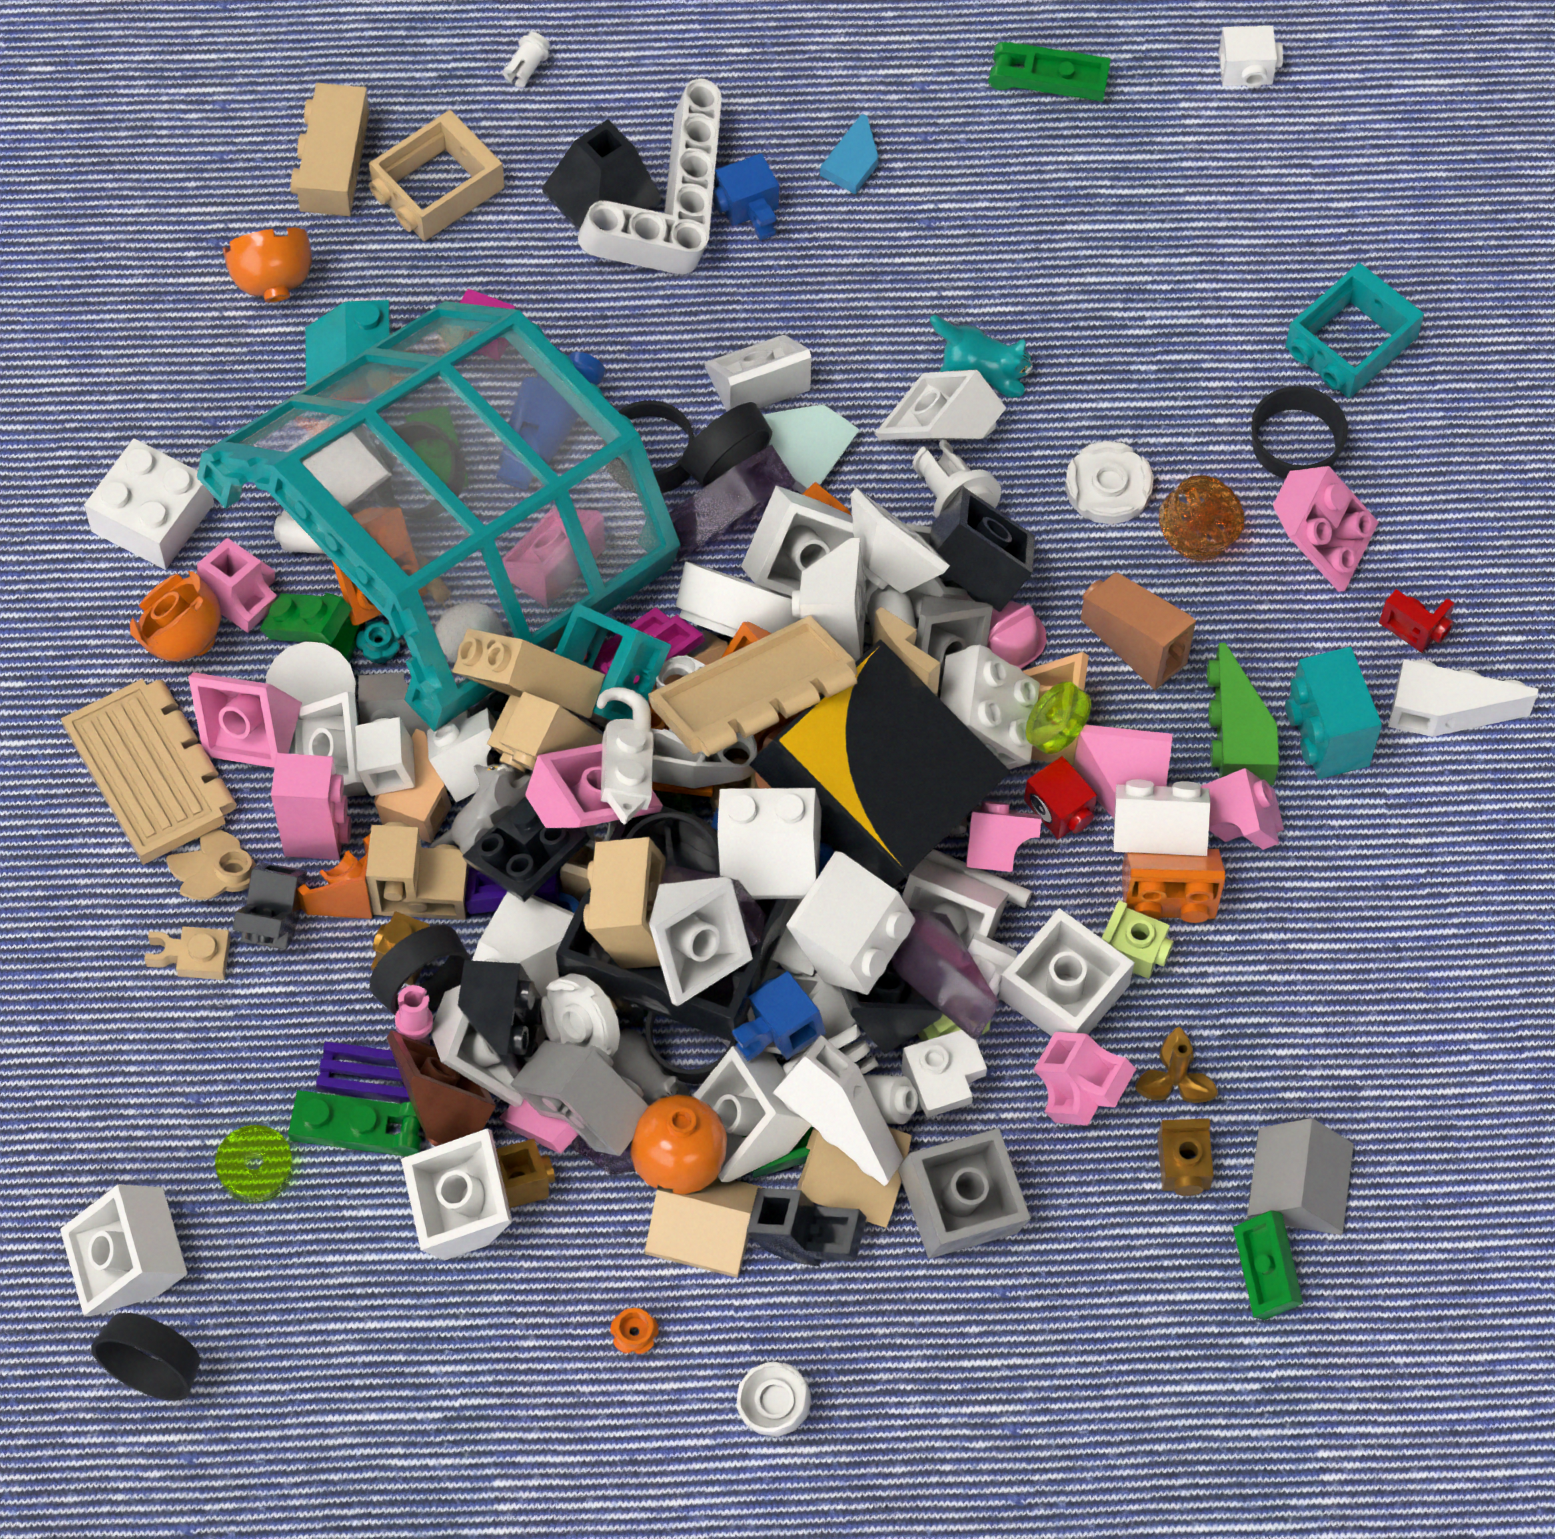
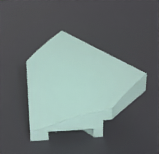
(809, 441)

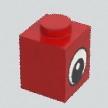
(1061, 798)

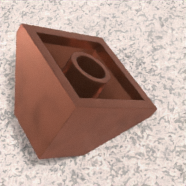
(442, 1098)

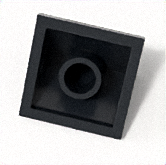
(891, 1010)

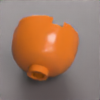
(269, 263)
(178, 619)
(679, 1144)

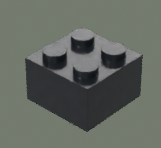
(984, 549)

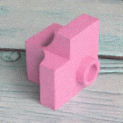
(239, 583)
(1244, 807)
(997, 834)
(1081, 1077)

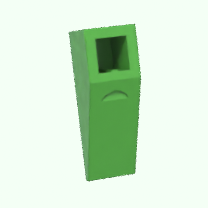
(1244, 725)

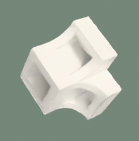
(458, 748)
(943, 1070)

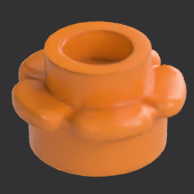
(631, 1319)

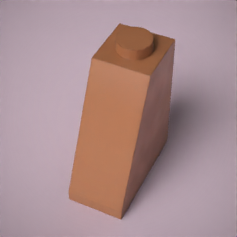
(1139, 627)

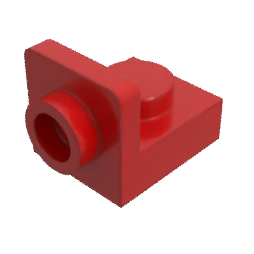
(1415, 624)

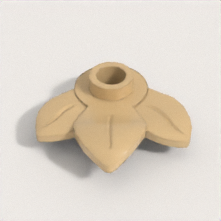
(214, 868)

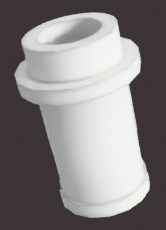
(531, 51)

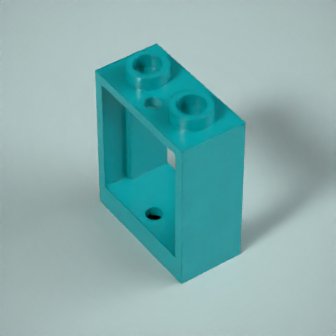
(1376, 301)
(635, 656)

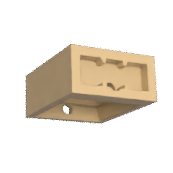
(462, 144)
(520, 666)

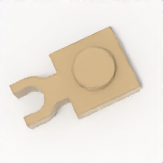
(197, 954)

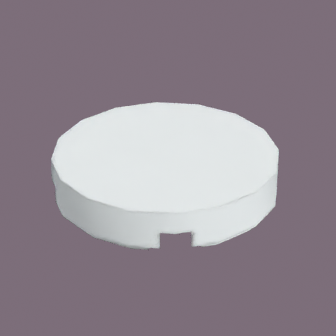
(1109, 482)
(311, 672)
(580, 1014)

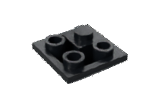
(597, 169)
(523, 852)
(502, 1009)

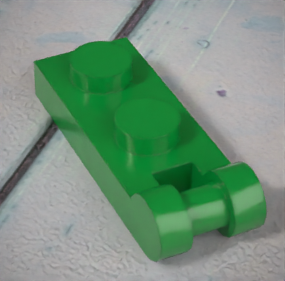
(1049, 71)
(354, 1124)

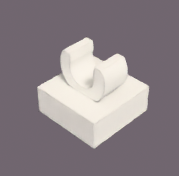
(991, 959)

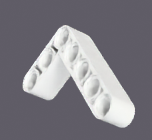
(688, 189)

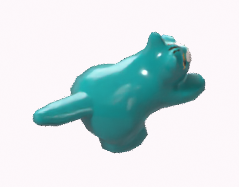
(972, 349)

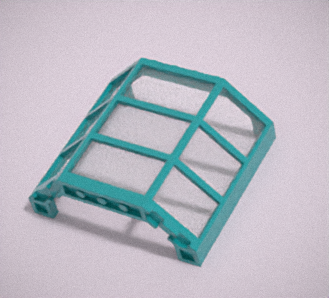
(461, 488)

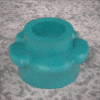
(382, 651)

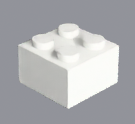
(148, 504)
(1065, 977)

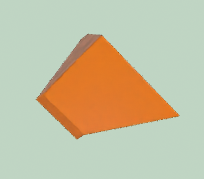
(346, 890)

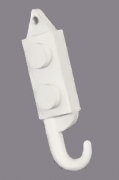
(627, 755)

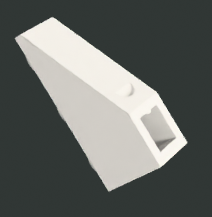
(1447, 701)
(838, 1103)

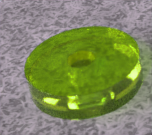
(1058, 718)
(260, 1183)

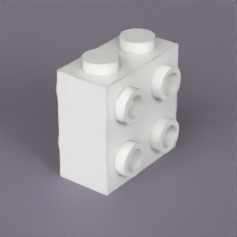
(991, 701)

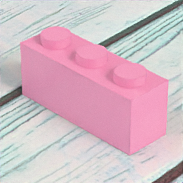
(310, 806)

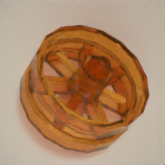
(1190, 534)

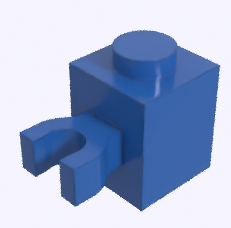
(747, 193)
(781, 1016)

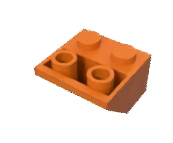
(1173, 885)

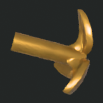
(1176, 1057)

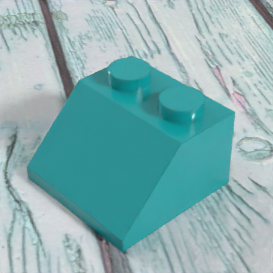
(344, 335)

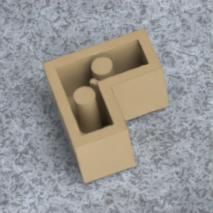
(537, 727)
(414, 878)
(622, 899)

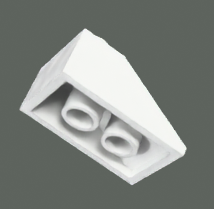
(792, 538)

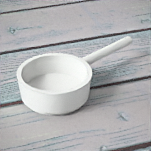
(727, 601)

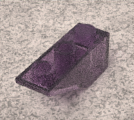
(729, 500)
(944, 972)

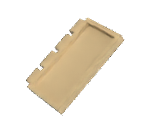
(754, 685)
(150, 768)

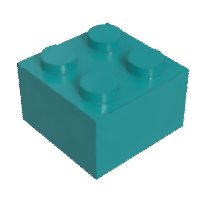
(1333, 713)

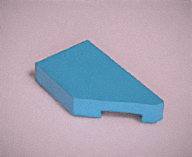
(852, 158)

